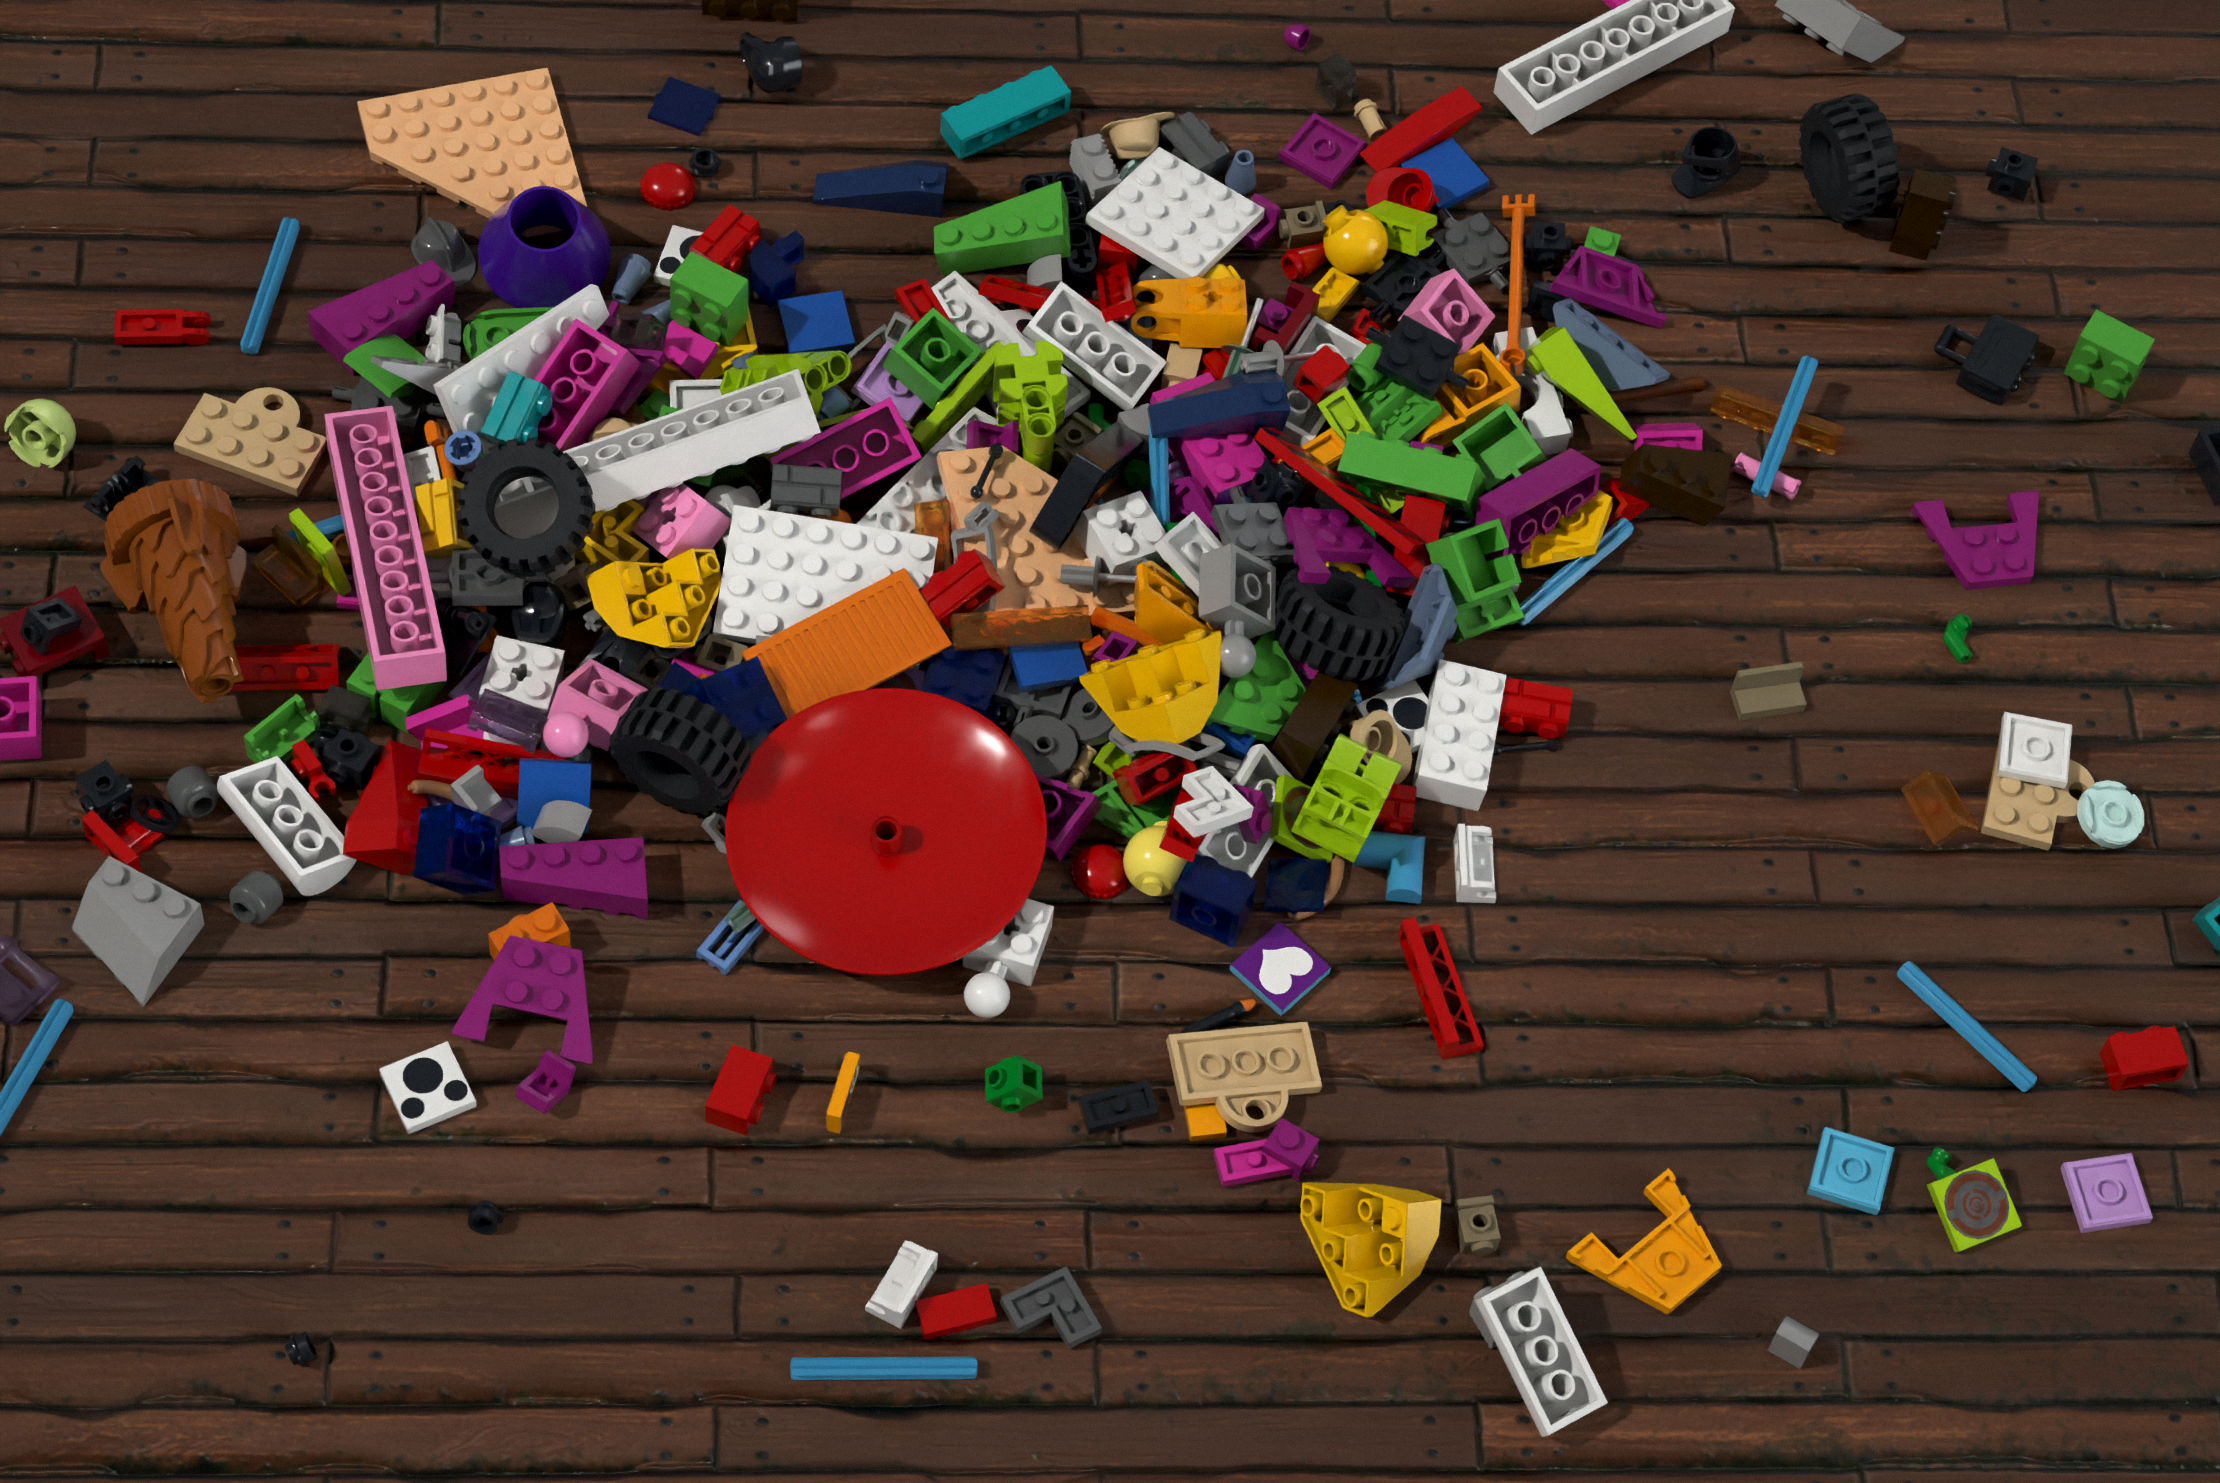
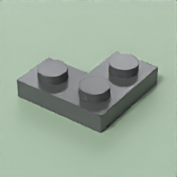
(1056, 1299)

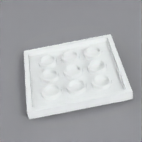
(1175, 215)

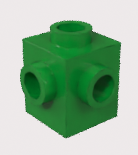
(1013, 1084)

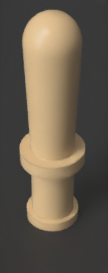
(1080, 770)

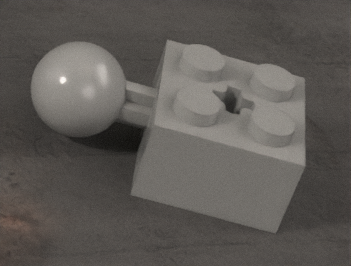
(1239, 598)

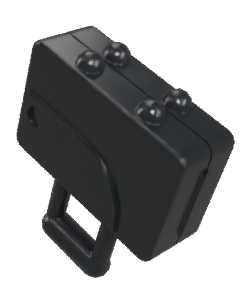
(1995, 359)

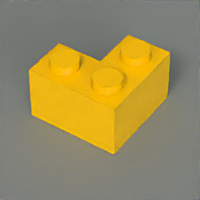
(613, 536)

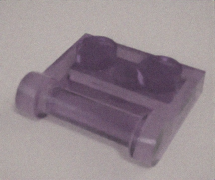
(509, 719)
(15, 997)

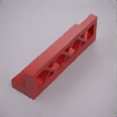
(288, 667)
(453, 762)
(1432, 992)

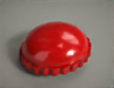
(667, 186)
(1099, 871)

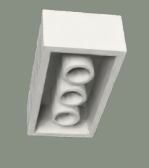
(1459, 735)

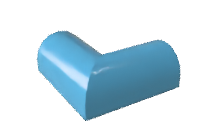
(1401, 857)

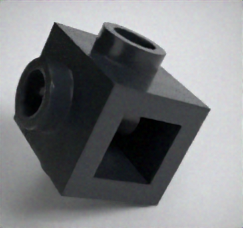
(2011, 173)
(1546, 246)
(1276, 484)
(350, 758)
(104, 792)

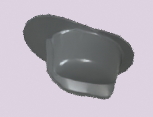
(445, 246)

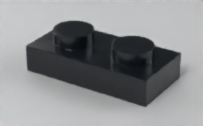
(1118, 1107)

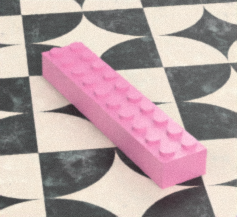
(385, 548)

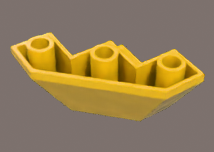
(658, 601)
(1162, 689)
(1369, 1238)

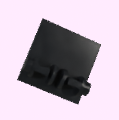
(121, 484)
(462, 633)

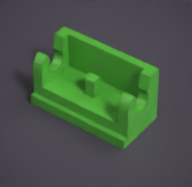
(1487, 614)
(281, 731)

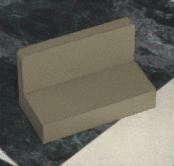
(1768, 691)

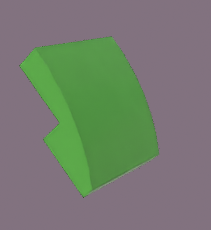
(385, 381)
(1397, 410)

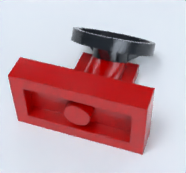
(135, 834)

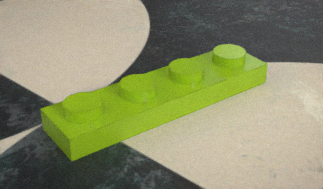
(957, 403)
(1345, 418)

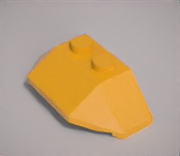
(1166, 605)

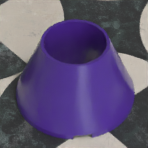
(537, 276)

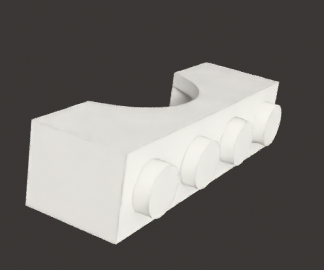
(1546, 418)

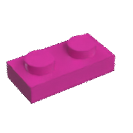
(1247, 1164)

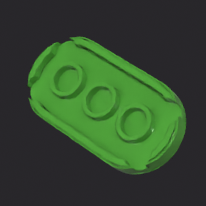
(495, 326)

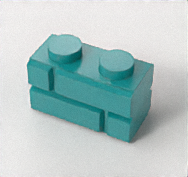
(517, 410)

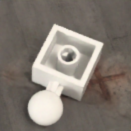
(1120, 534)
(523, 673)
(1009, 956)

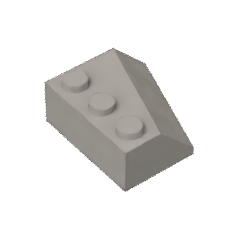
(1842, 26)
(136, 926)

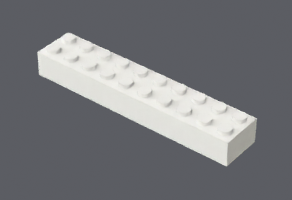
(670, 451)

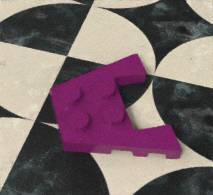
(1336, 537)
(1987, 553)
(537, 981)

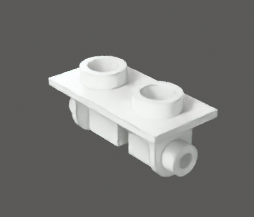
(443, 330)

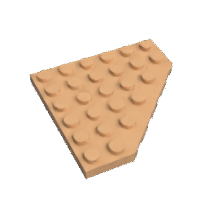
(476, 140)
(1023, 561)

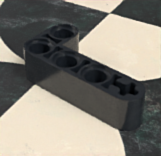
(1080, 233)

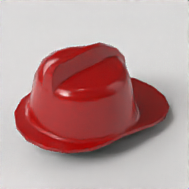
(1402, 186)

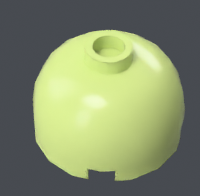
(41, 432)

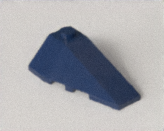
(897, 187)
(1223, 407)

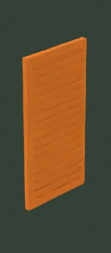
(851, 644)

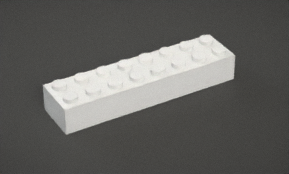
(1606, 56)

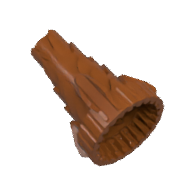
(183, 557)

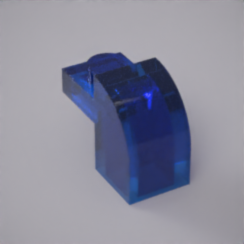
(772, 270)

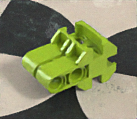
(817, 370)
(1033, 395)
(1346, 798)

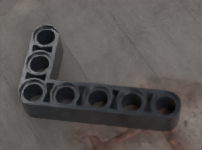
(1081, 479)

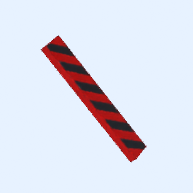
(1340, 490)

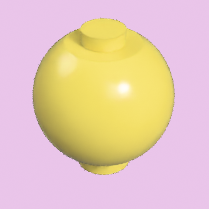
(1150, 867)

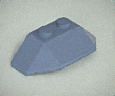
(1611, 356)
(1427, 628)

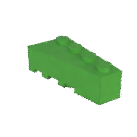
(1006, 233)
(1412, 471)

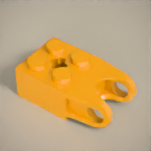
(1193, 311)
(1486, 391)

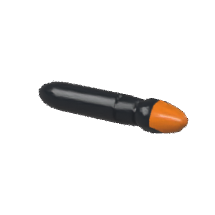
(1221, 1017)

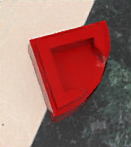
(1362, 324)

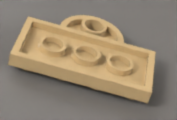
(253, 439)
(2029, 810)
(1245, 1070)

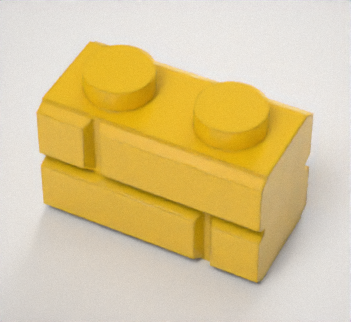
(438, 518)

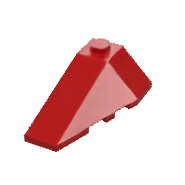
(388, 814)

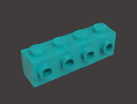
(1005, 112)

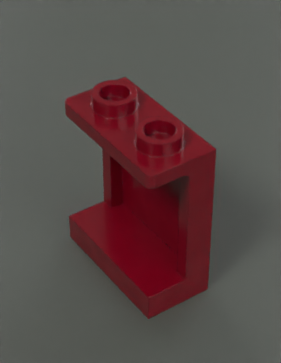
(1306, 304)
(61, 648)

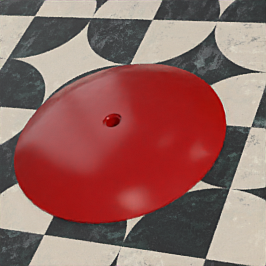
(872, 766)

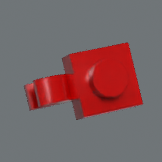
(309, 767)

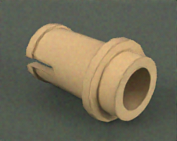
(1367, 113)

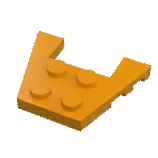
(1665, 1263)

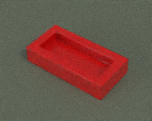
(955, 1311)

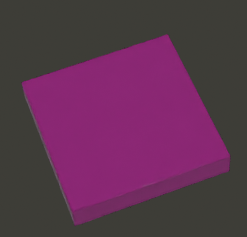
(1322, 151)

